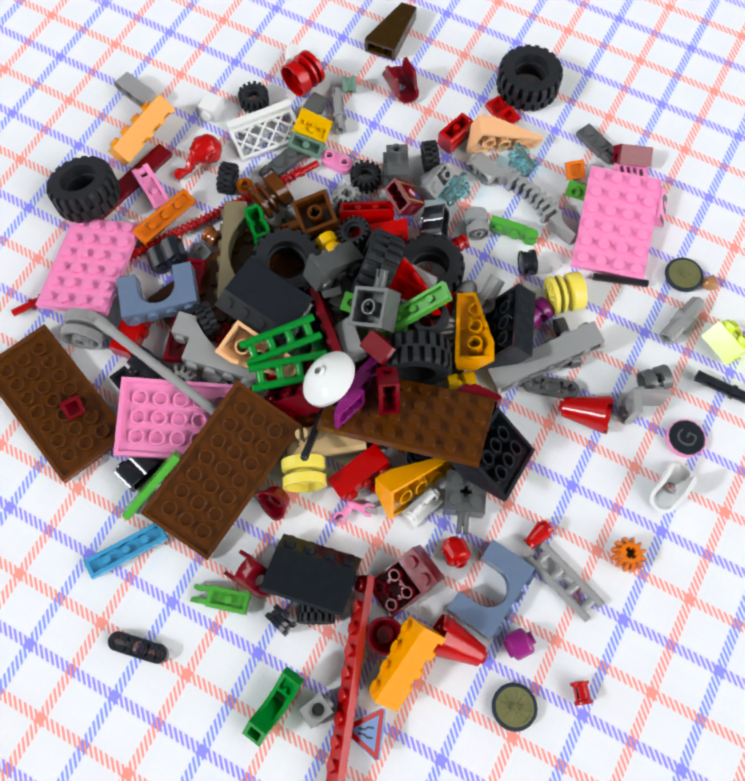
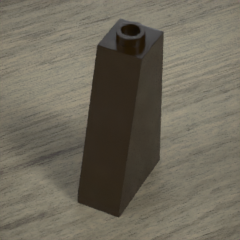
(392, 32)

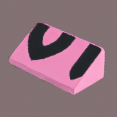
(661, 209)

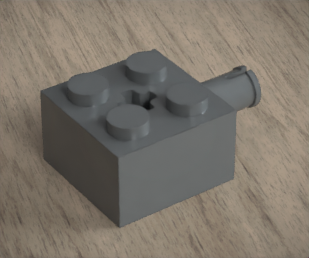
(395, 163)
(375, 306)
(461, 506)

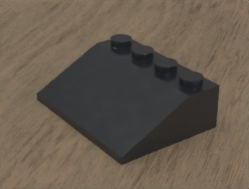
(263, 299)
(512, 326)
(502, 458)
(311, 574)

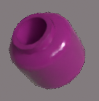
(519, 644)

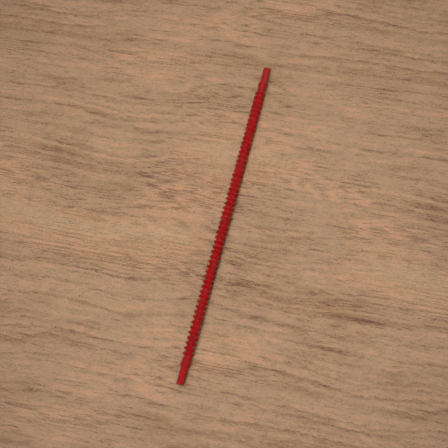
(300, 171)

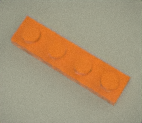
(164, 216)

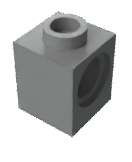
(307, 712)

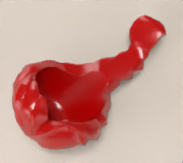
(203, 150)

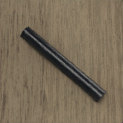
(620, 280)

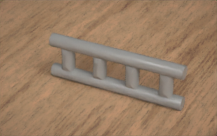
(565, 594)

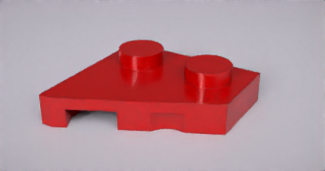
(408, 281)

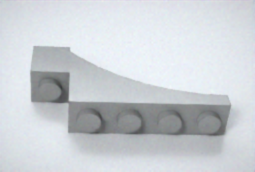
(201, 353)

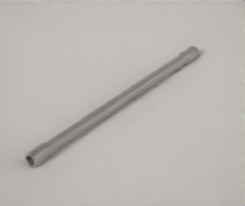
(110, 330)

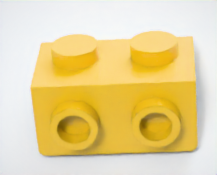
(312, 125)

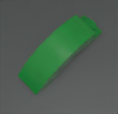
(273, 707)

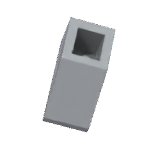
(434, 181)

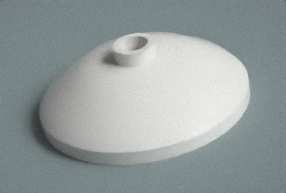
(328, 379)

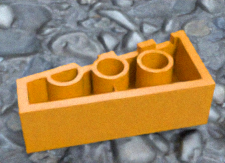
(140, 130)
(404, 663)

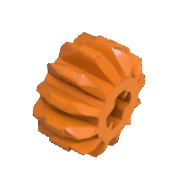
(621, 549)

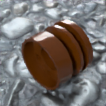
(271, 194)

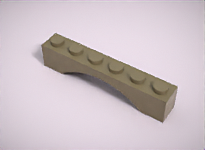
(233, 225)

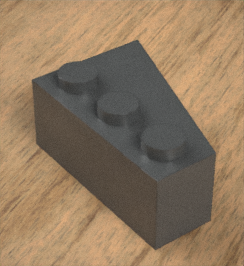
(331, 266)

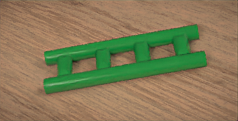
(286, 329)
(278, 365)

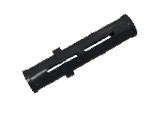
(731, 391)

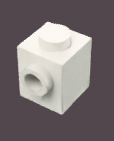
(211, 107)

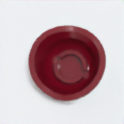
(274, 502)
(382, 634)

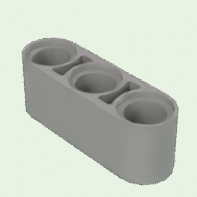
(134, 89)
(350, 339)

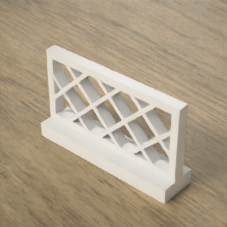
(257, 119)

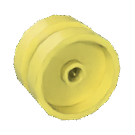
(303, 475)

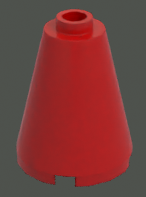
(588, 411)
(459, 643)

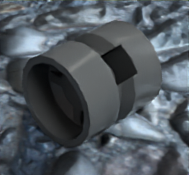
(657, 377)

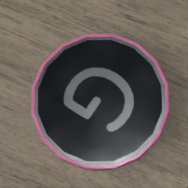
(685, 438)

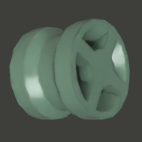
(349, 84)

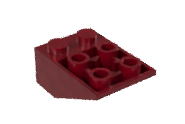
(291, 400)
(406, 580)

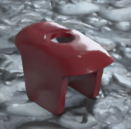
(402, 75)
(247, 575)

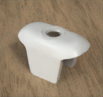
(683, 480)

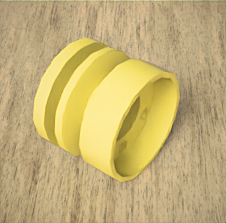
(566, 292)

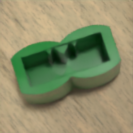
(256, 222)

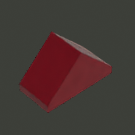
(377, 346)

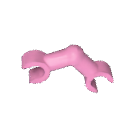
(352, 505)

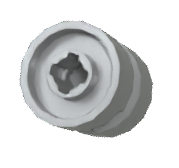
(476, 223)

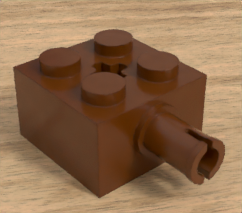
(307, 209)

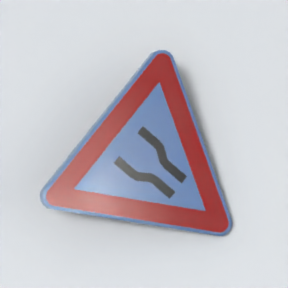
(369, 732)

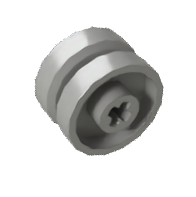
(80, 329)

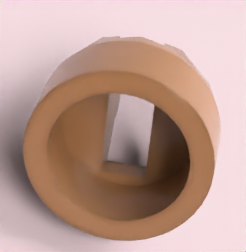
(709, 283)

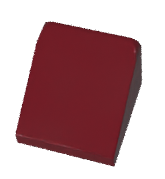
(72, 406)

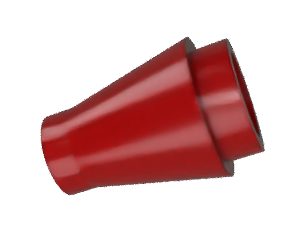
(539, 534)

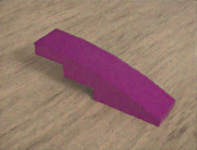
(355, 396)

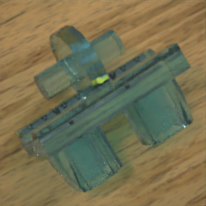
(521, 160)
(457, 189)

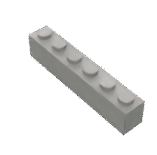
(549, 356)

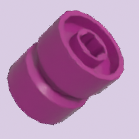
(543, 311)

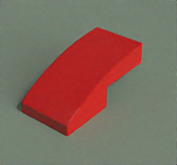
(499, 109)

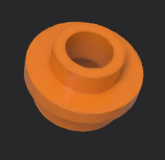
(243, 189)

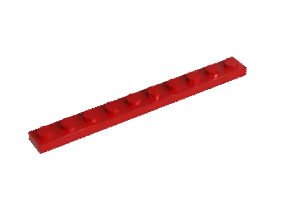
(350, 680)

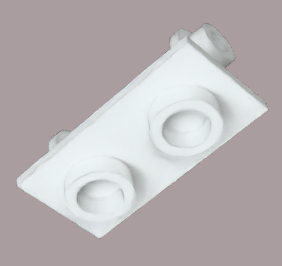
(422, 507)

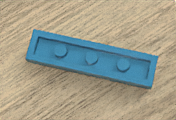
(125, 550)

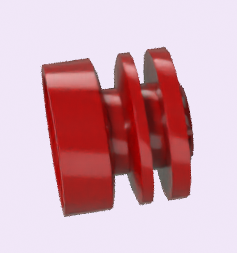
(302, 73)

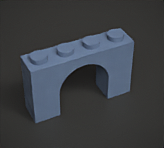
(183, 297)
(515, 573)

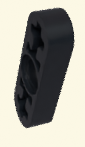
(126, 637)

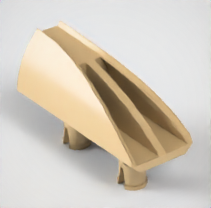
(325, 444)

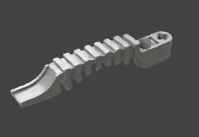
(490, 173)

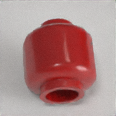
(455, 552)

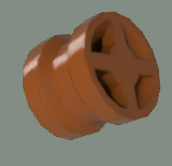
(211, 235)

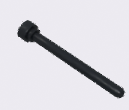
(311, 439)

